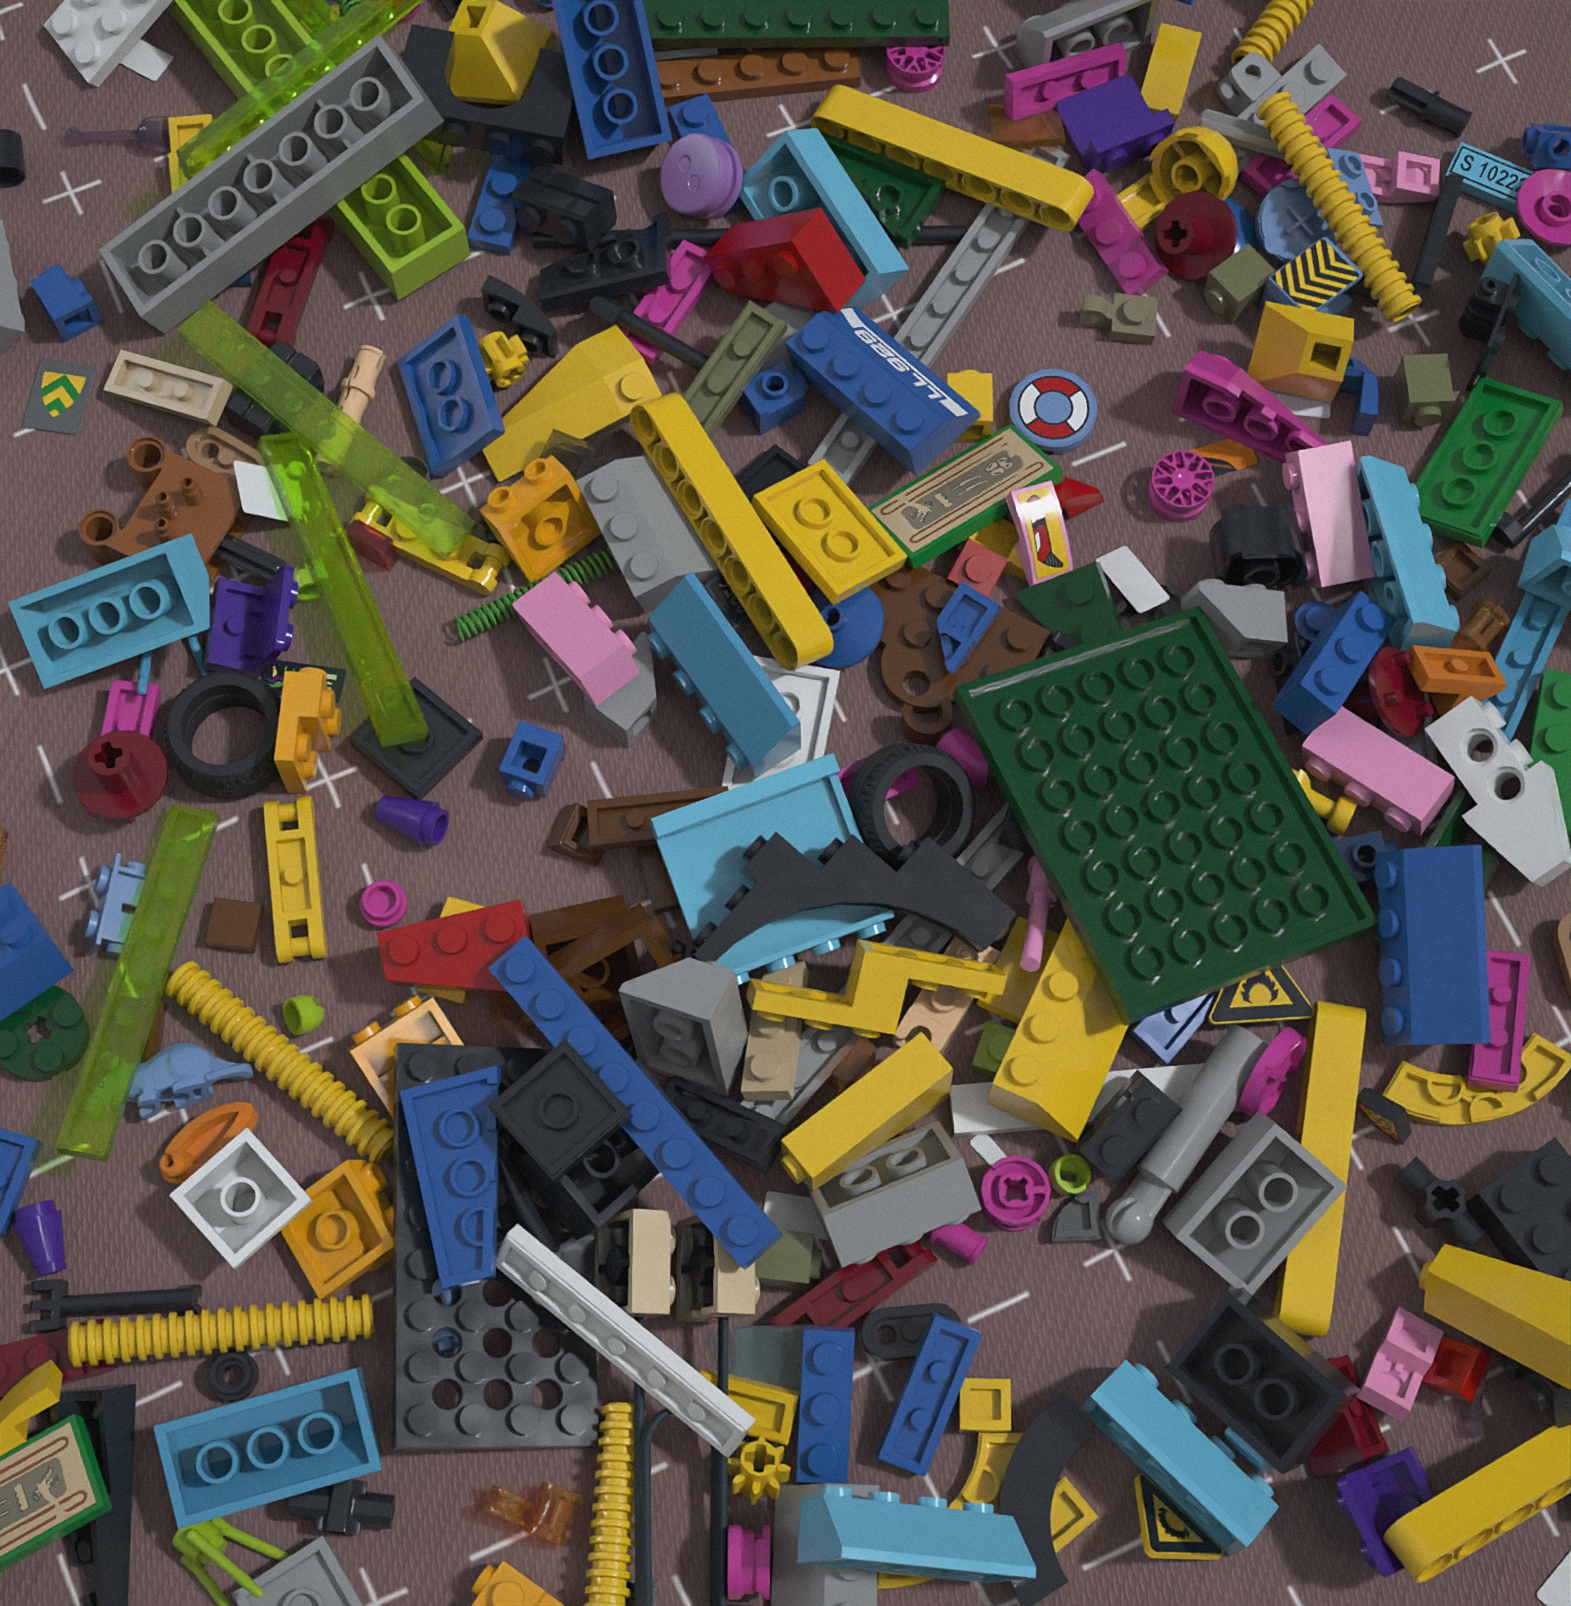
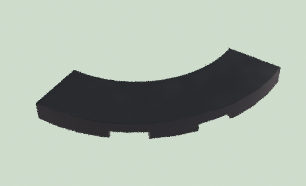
(1030, 1488)

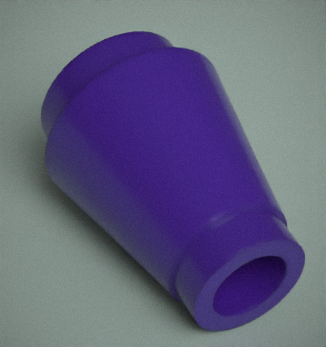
(414, 819)
(42, 1236)

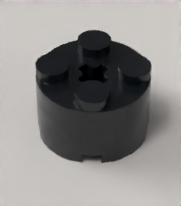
(1258, 547)

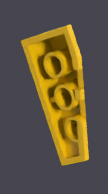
(578, 396)

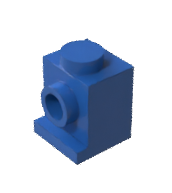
(66, 302)
(770, 408)
(531, 747)

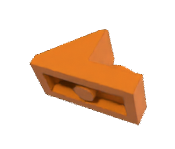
(1455, 675)

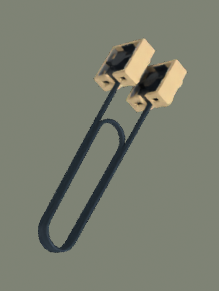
(711, 1287)

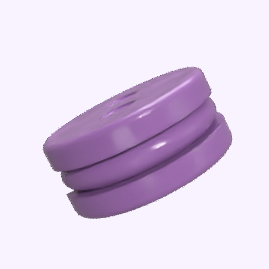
(701, 176)

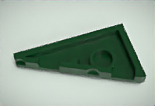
(893, 191)
(1074, 604)

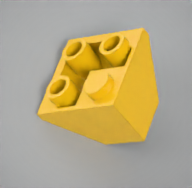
(495, 52)
(1301, 351)

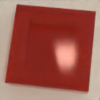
(372, 544)

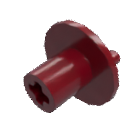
(1195, 234)
(1390, 694)
(120, 775)

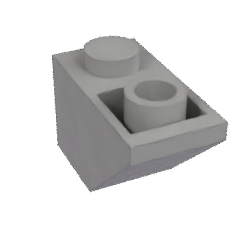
(1244, 618)
(633, 705)

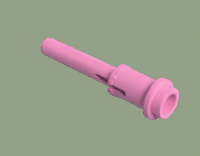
(1041, 899)

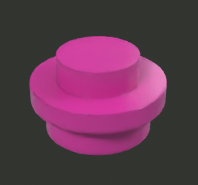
(383, 904)

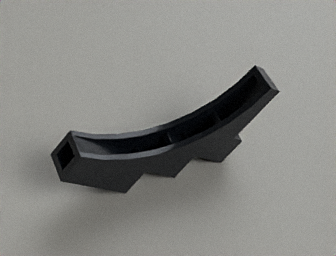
(925, 886)

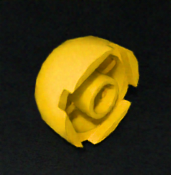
(1193, 161)

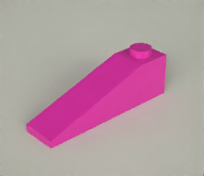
(1239, 408)

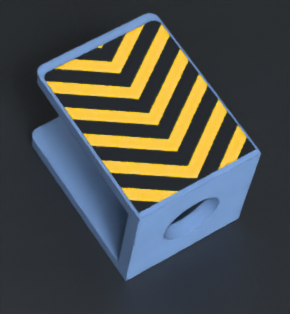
(1314, 280)

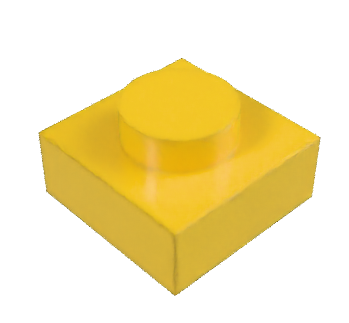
(985, 1406)

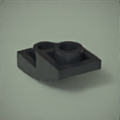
(528, 321)

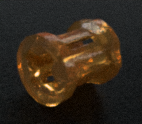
(1479, 629)
(554, 1514)

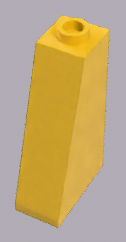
(868, 1113)
(1503, 1307)

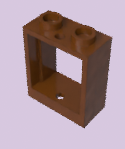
(605, 941)

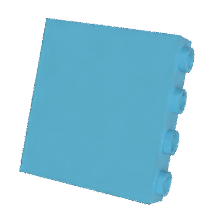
(705, 863)

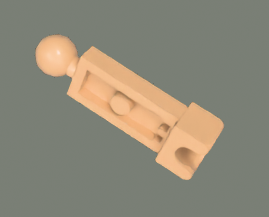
(941, 1011)

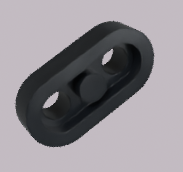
(908, 1326)

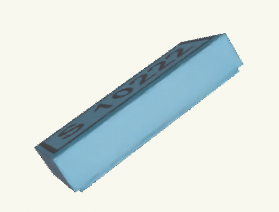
(1488, 176)

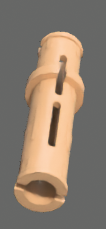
(357, 392)

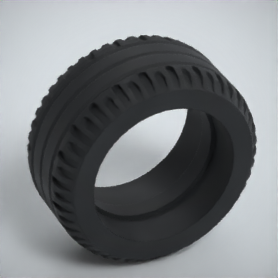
(199, 702)
(953, 791)

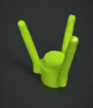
(206, 1545)

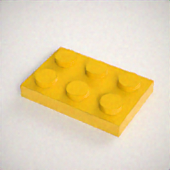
(828, 531)

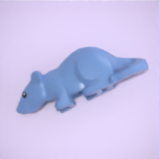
(181, 1075)

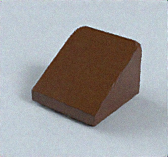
(571, 835)

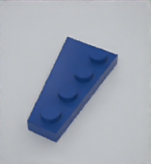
(457, 1171)

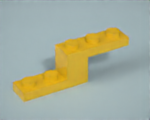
(875, 988)

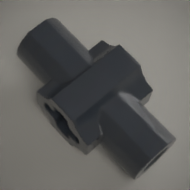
(1425, 1188)
(344, 1508)

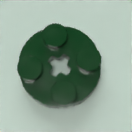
(49, 1056)

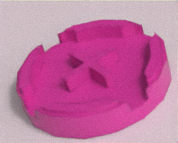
(1265, 1083)

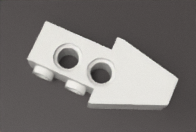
(1522, 829)

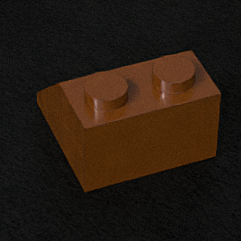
(566, 924)

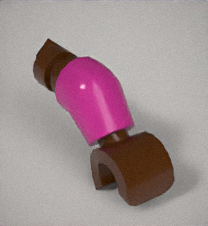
(953, 741)

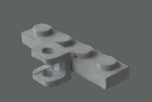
(1306, 81)

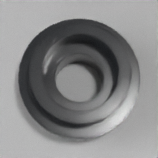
(222, 1364)

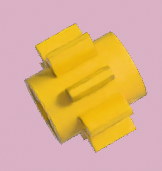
(1486, 234)
(503, 358)
(758, 1484)

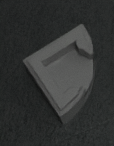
(1078, 1221)

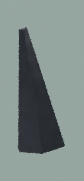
(104, 1543)

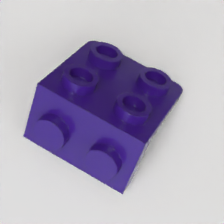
(1112, 124)
(250, 624)
(1380, 1497)

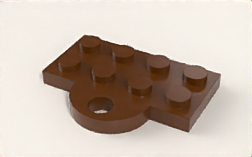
(914, 647)

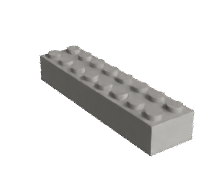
(271, 185)

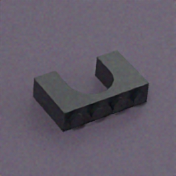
(528, 129)

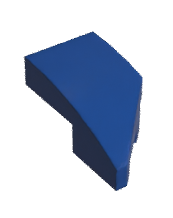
(1363, 384)
(964, 624)

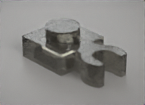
(574, 454)

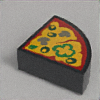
(1385, 1114)

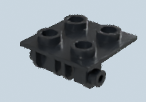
(1486, 319)

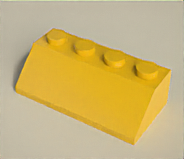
(1060, 1045)

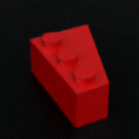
(787, 261)
(454, 949)

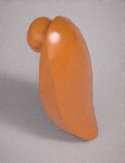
(205, 1138)

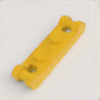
(456, 565)
(295, 879)

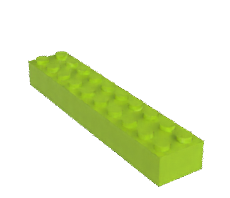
(390, 217)

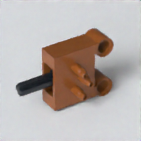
(179, 502)

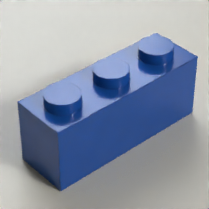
(1333, 663)

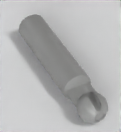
(1186, 1139)

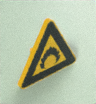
(1261, 999)
(1167, 1529)

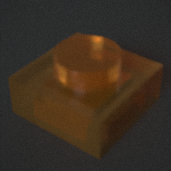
(854, 1065)

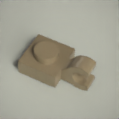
(1127, 316)

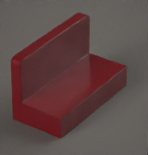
(1352, 1437)

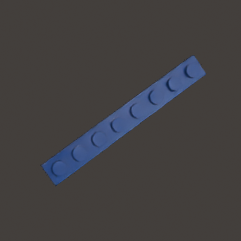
(655, 1122)

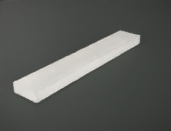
(975, 1117)
(623, 1341)

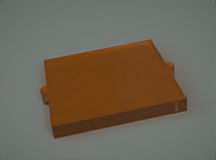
(1033, 131)

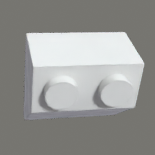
(241, 1198)

